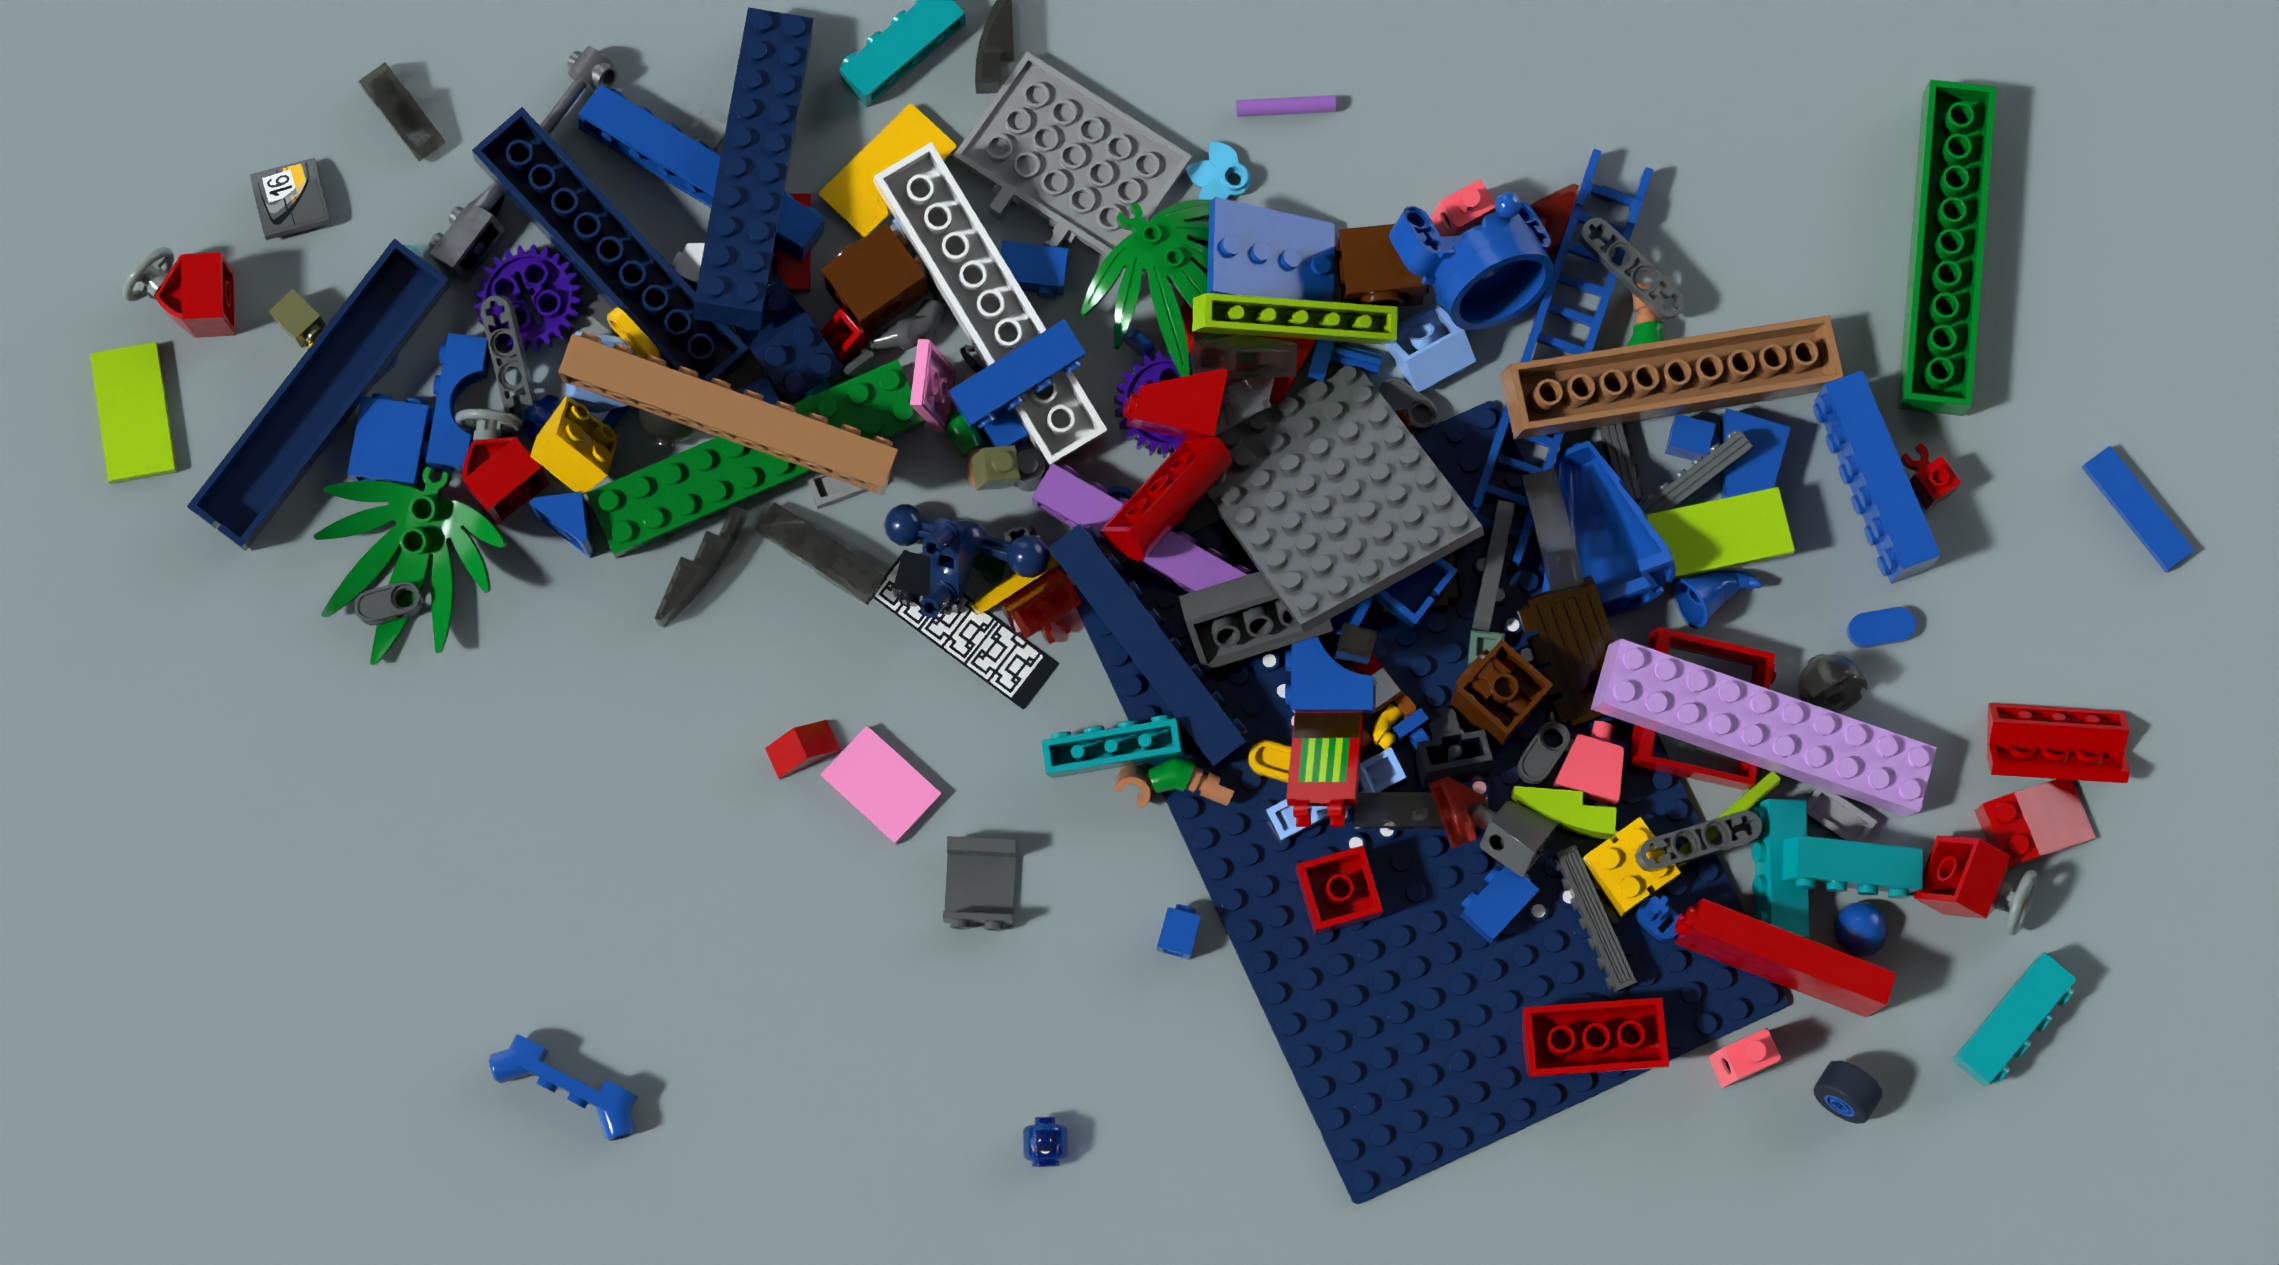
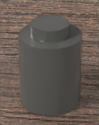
(1031, 470)

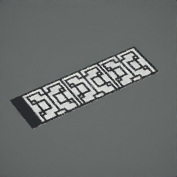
(978, 643)

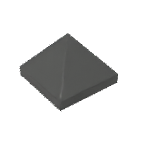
(858, 362)

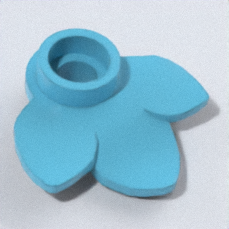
(1214, 173)

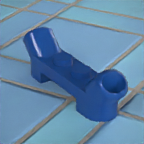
(527, 1058)

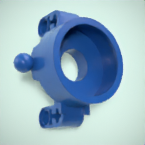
(1485, 271)

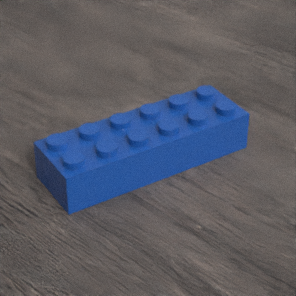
(1875, 477)

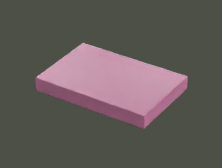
(931, 385)
(881, 785)

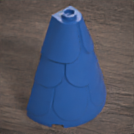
(1611, 532)

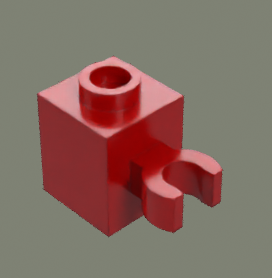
(1932, 480)

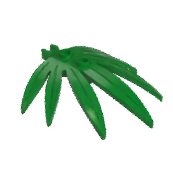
(1166, 255)
(421, 529)

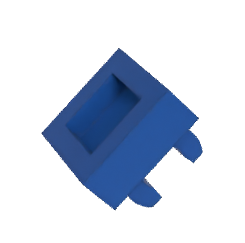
(1412, 728)

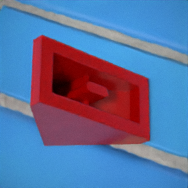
(844, 334)
(802, 748)

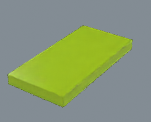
(133, 412)
(1725, 532)

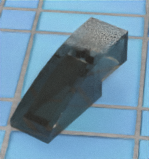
(994, 47)
(401, 112)
(1243, 355)
(1355, 644)

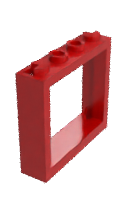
(1643, 739)

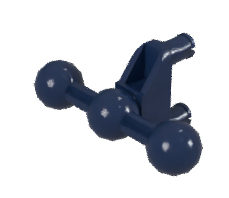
(955, 547)

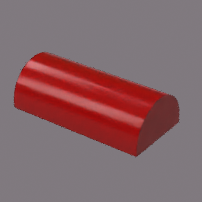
(1167, 496)
(1594, 1037)

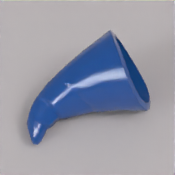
(1705, 593)

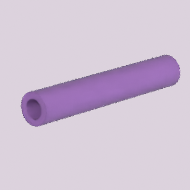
(1290, 105)

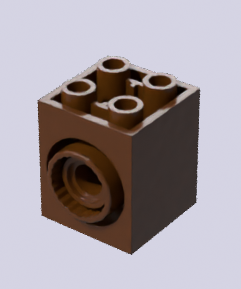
(1373, 270)
(876, 278)
(1499, 693)

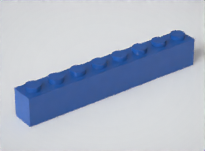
(683, 161)

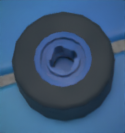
(1848, 1092)

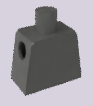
(1514, 835)

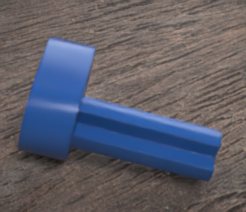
(1341, 354)
(1653, 913)

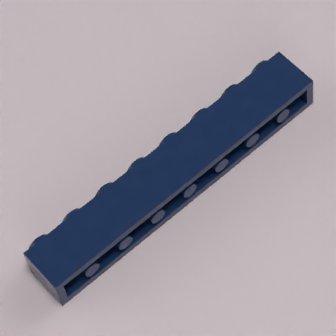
(1148, 644)

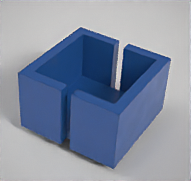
(1410, 597)

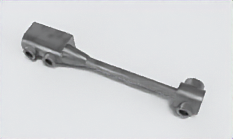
(475, 226)

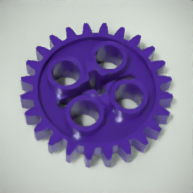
(556, 285)
(1153, 372)

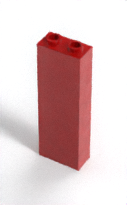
(1784, 958)

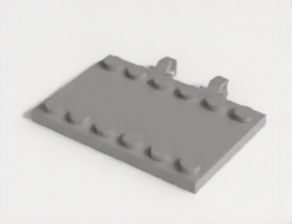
(1069, 157)

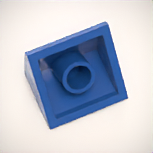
(567, 516)

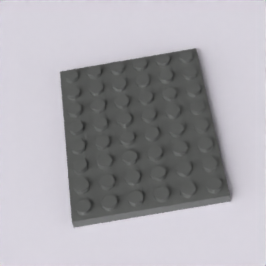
(1336, 497)

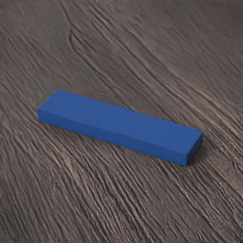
(2137, 508)

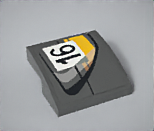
(290, 199)

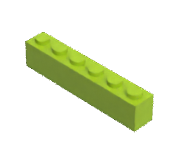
(1294, 318)

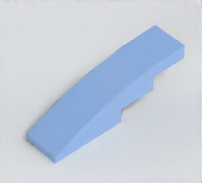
(1374, 777)

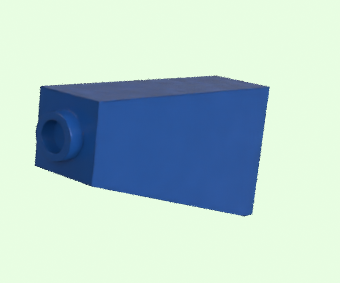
(1761, 465)

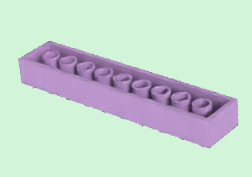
(1763, 728)

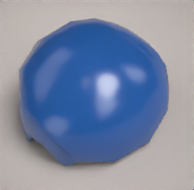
(1861, 928)

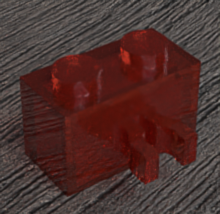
(1041, 604)

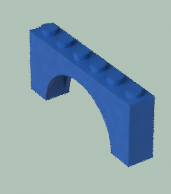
(1323, 684)

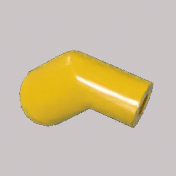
(1382, 726)

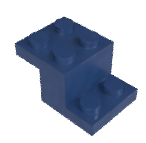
(789, 345)

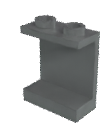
(980, 882)

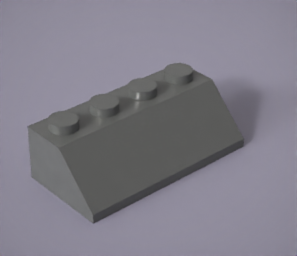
(1240, 621)

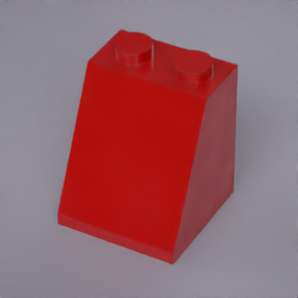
(1179, 405)

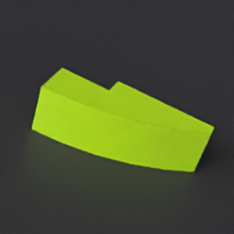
(1568, 811)

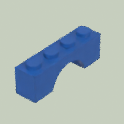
(464, 363)

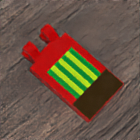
(1324, 764)

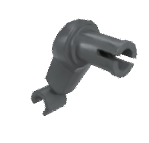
(908, 330)

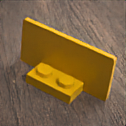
(853, 190)

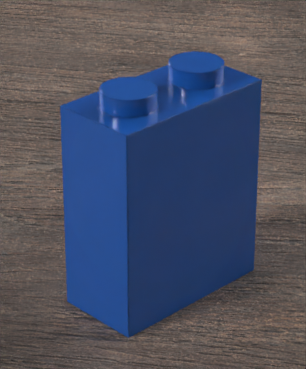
(389, 440)

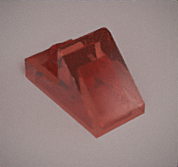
(1556, 208)
(1452, 800)

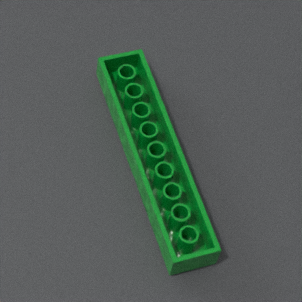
(1947, 248)
(726, 474)

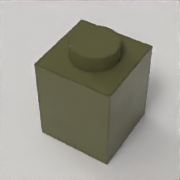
(297, 318)
(995, 467)

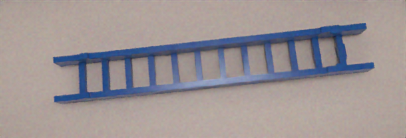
(1594, 323)

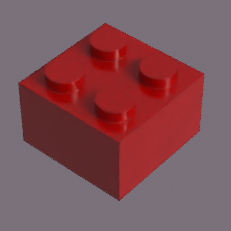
(1338, 890)

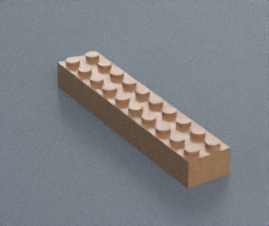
(1670, 377)
(728, 414)

